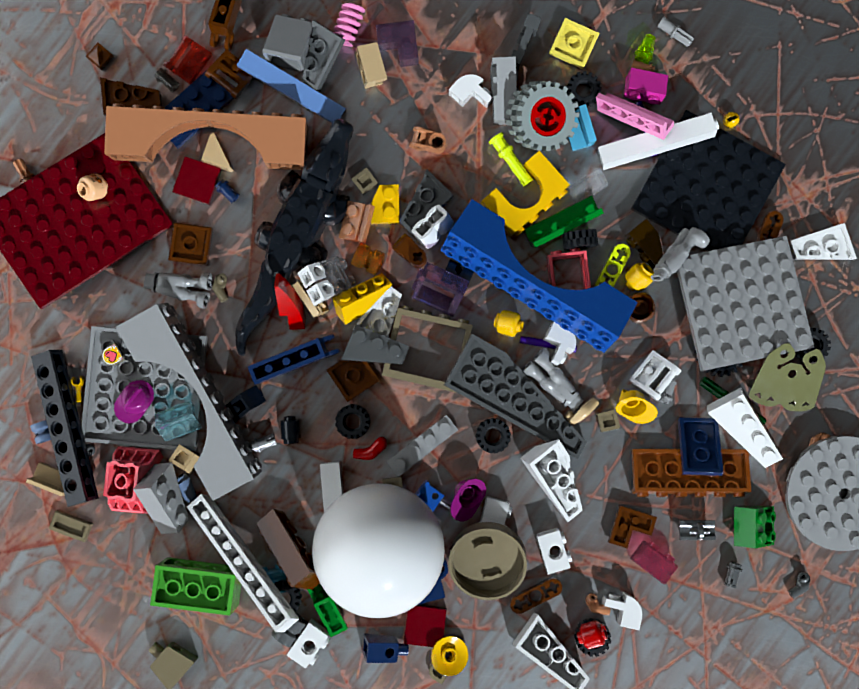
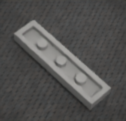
(422, 445)

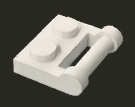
(649, 372)

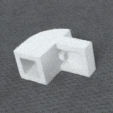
(470, 86)
(563, 340)
(629, 609)

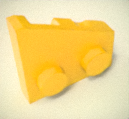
(386, 205)

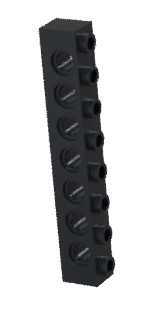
(64, 427)

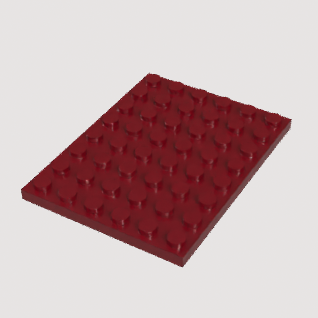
(63, 240)

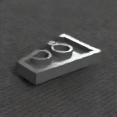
(322, 54)
(427, 195)

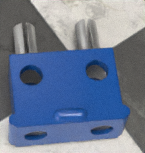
(425, 493)

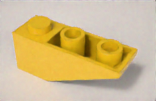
(358, 300)

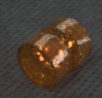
(368, 259)

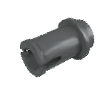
(732, 573)

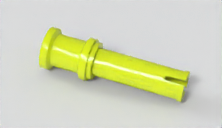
(506, 152)

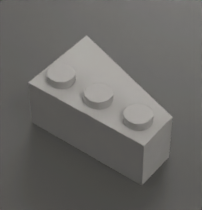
(162, 498)

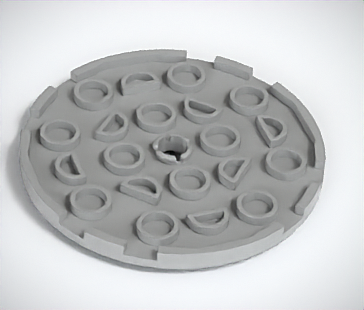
(814, 493)

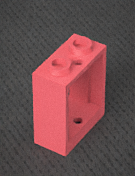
(573, 254)

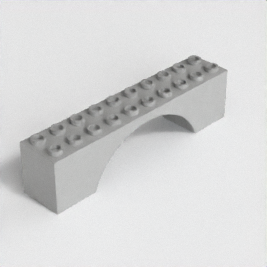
(162, 339)

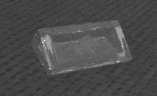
(588, 186)

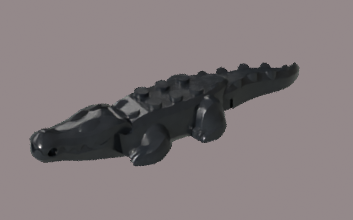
(293, 238)

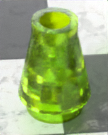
(645, 50)

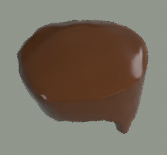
(644, 309)

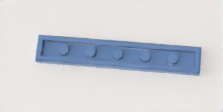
(290, 86)

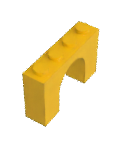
(551, 186)

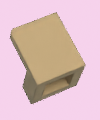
(184, 459)

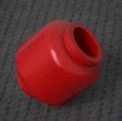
(592, 634)

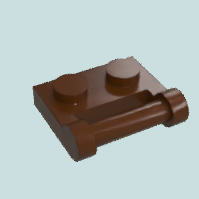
(228, 65)

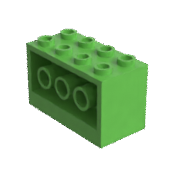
(195, 586)

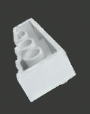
(743, 424)
(545, 649)

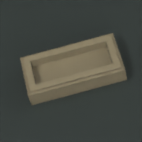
(70, 526)

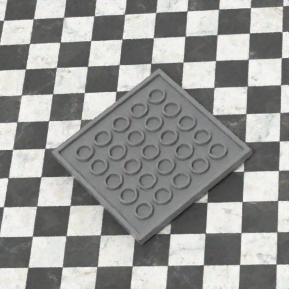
(743, 303)
(107, 382)

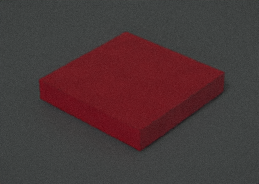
(197, 180)
(424, 625)

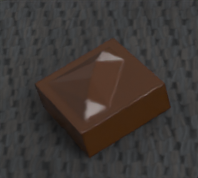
(99, 56)

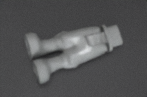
(678, 252)
(176, 286)
(556, 383)

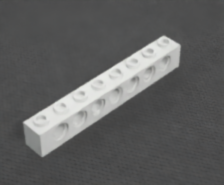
(243, 563)

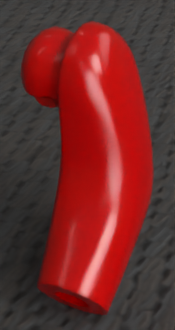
(372, 451)

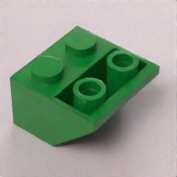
(754, 526)

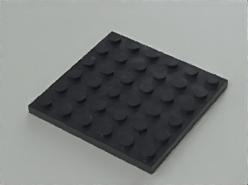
(709, 187)

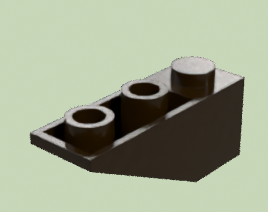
(646, 242)

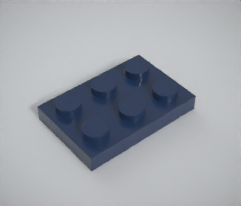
(700, 446)

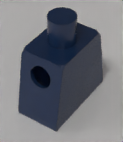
(376, 648)

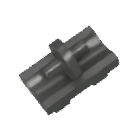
(697, 530)

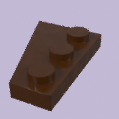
(128, 95)

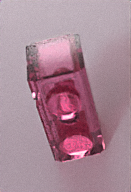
(654, 562)

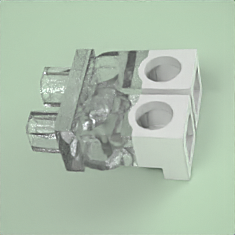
(328, 279)

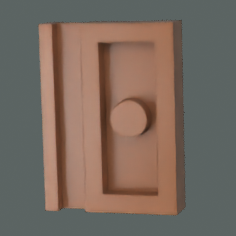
(356, 222)

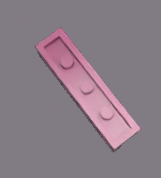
(634, 115)

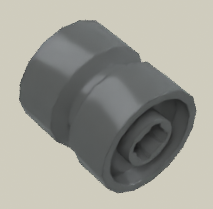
(290, 636)

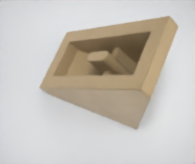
(215, 154)

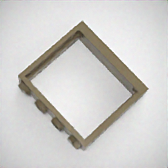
(427, 316)

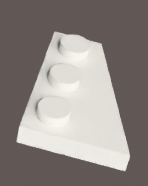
(824, 245)

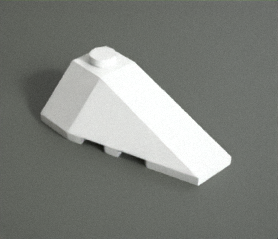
(552, 471)

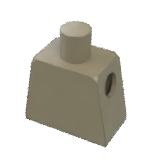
(171, 663)

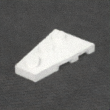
(382, 313)

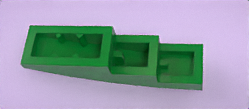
(328, 611)

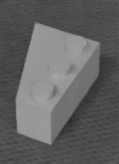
(503, 85)

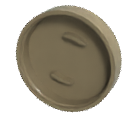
(487, 561)

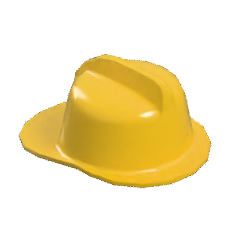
(635, 407)

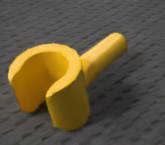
(78, 387)

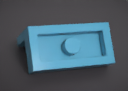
(584, 133)

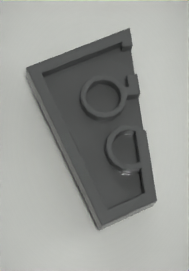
(373, 347)

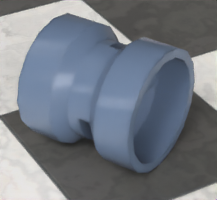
(41, 431)

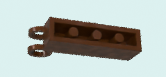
(223, 21)

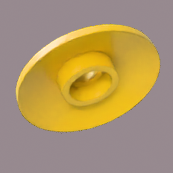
(455, 662)

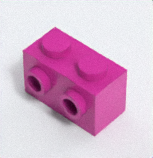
(645, 86)

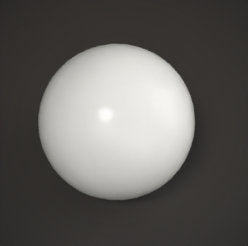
(378, 550)

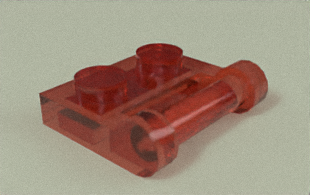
(192, 62)

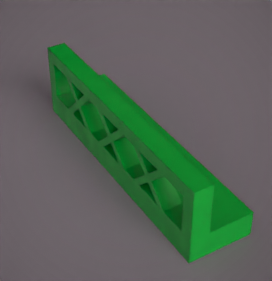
(562, 221)

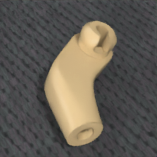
(582, 413)

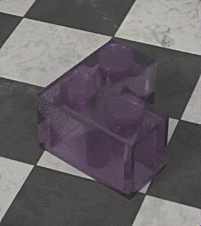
(401, 37)

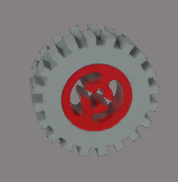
(526, 114)

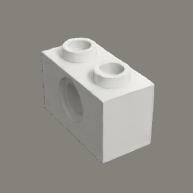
(556, 562)
(300, 652)

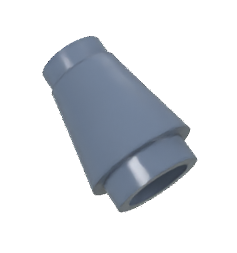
(186, 488)

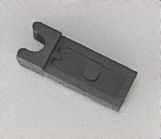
(530, 29)

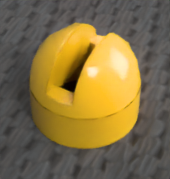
(733, 123)

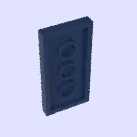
(201, 94)

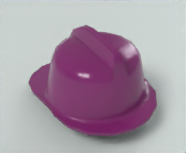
(133, 401)
(467, 498)

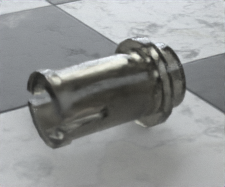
(163, 77)

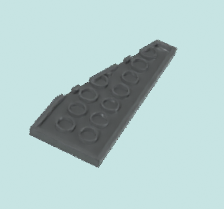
(500, 386)

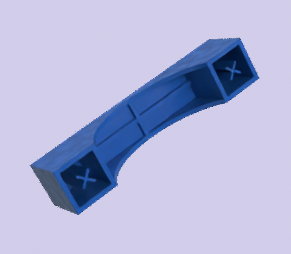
(590, 313)

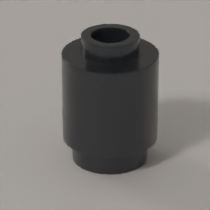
(290, 430)

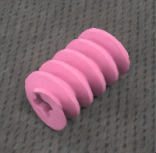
(347, 22)

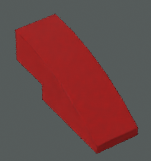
(289, 303)

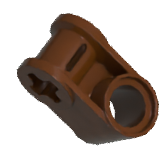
(407, 249)

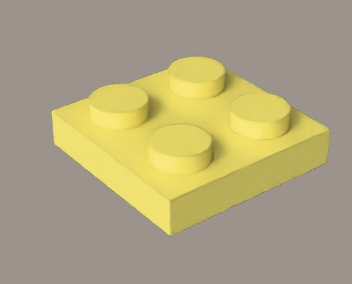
(574, 43)

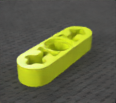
(614, 254)

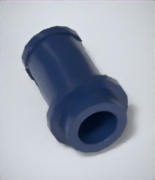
(223, 187)

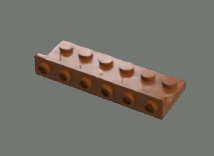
(661, 474)

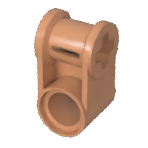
(426, 140)

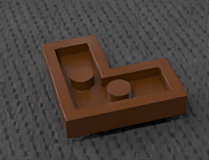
(628, 520)

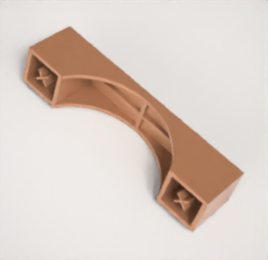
(142, 132)

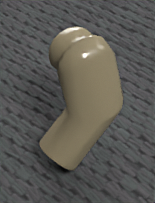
(219, 286)

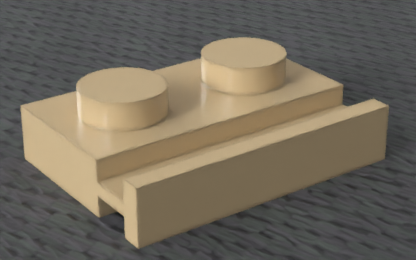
(317, 310)

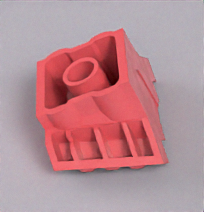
(124, 473)

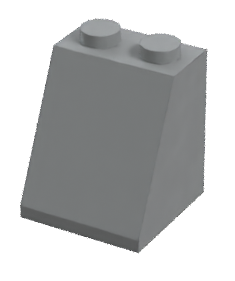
(288, 42)

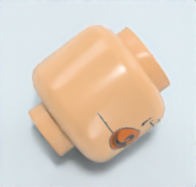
(92, 187)

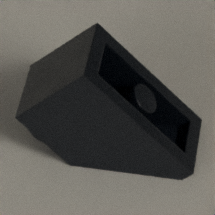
(246, 402)

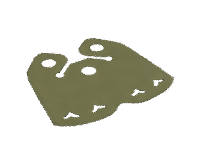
(783, 389)

